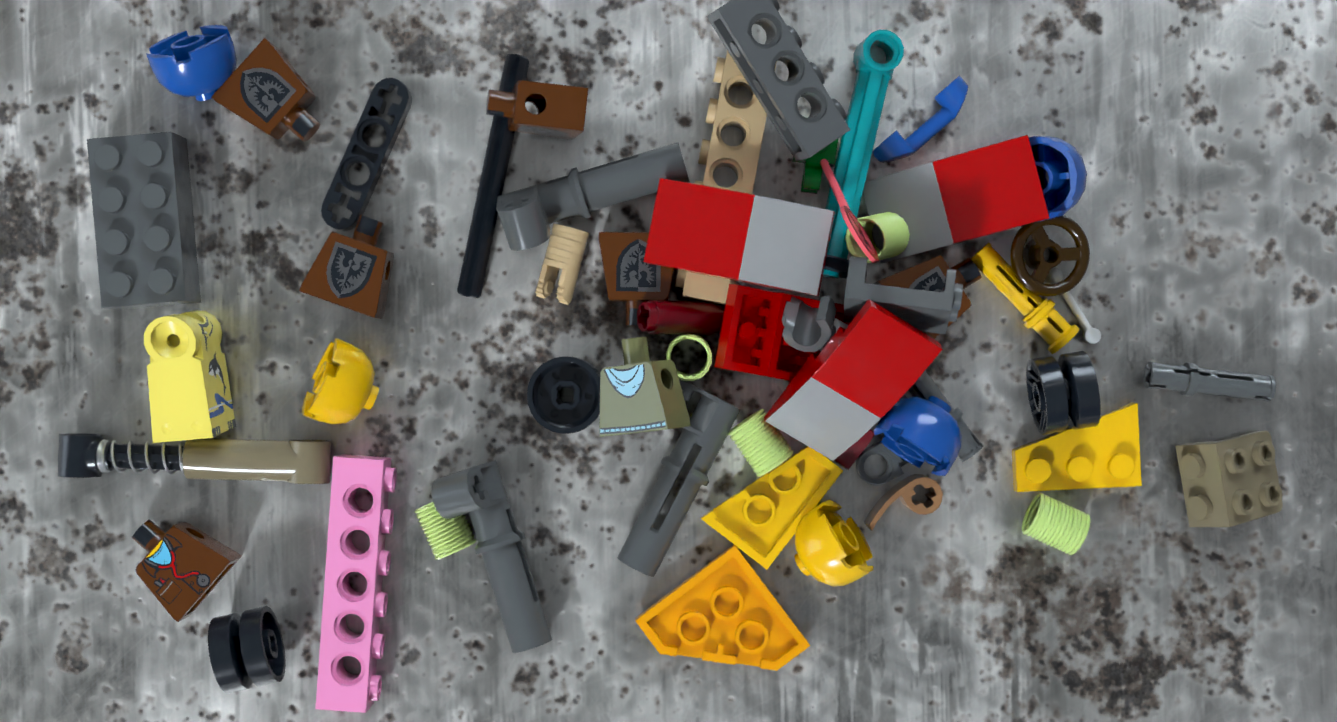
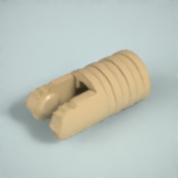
(566, 252)

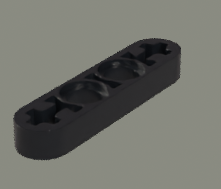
(373, 157)

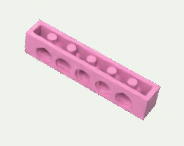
(335, 686)

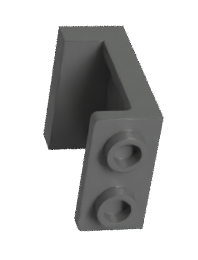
(922, 309)

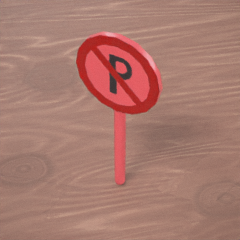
(851, 221)

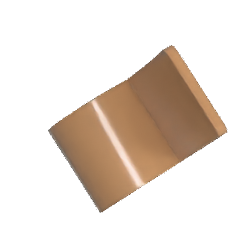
(904, 491)

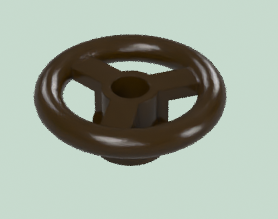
(1034, 256)

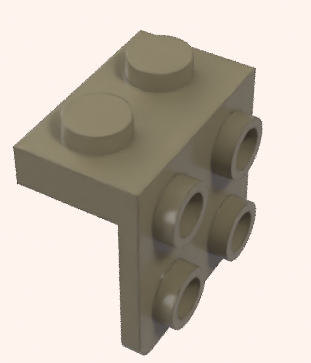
(1229, 480)

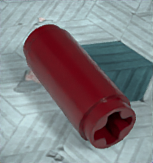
(680, 317)

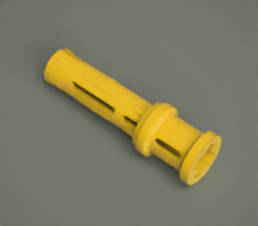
(1037, 312)

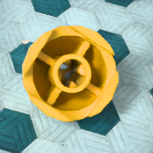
(341, 385)
(830, 547)

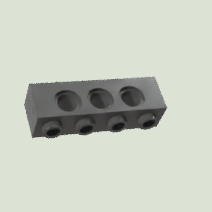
(778, 97)

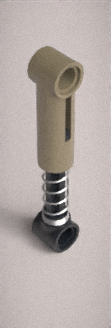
(207, 458)

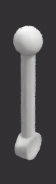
(1090, 334)

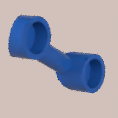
(950, 100)

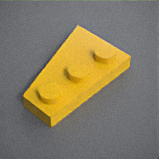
(1083, 457)
(770, 508)

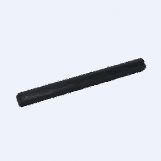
(490, 187)

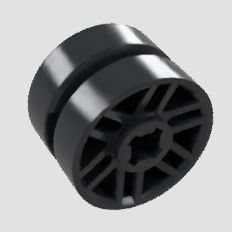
(1063, 392)
(545, 394)
(246, 649)

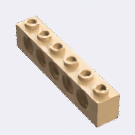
(716, 154)

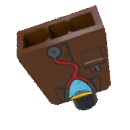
(181, 565)

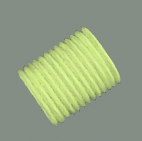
(894, 233)
(699, 374)
(760, 443)
(1056, 524)
(443, 534)

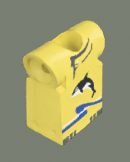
(187, 378)

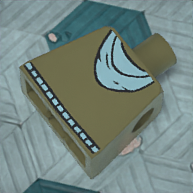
(640, 394)

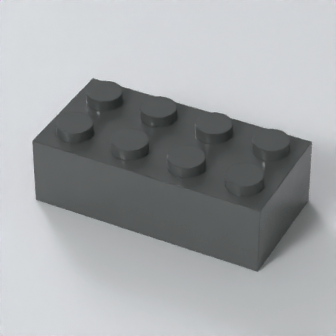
(143, 220)

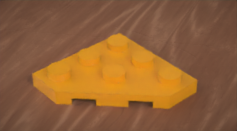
(724, 618)

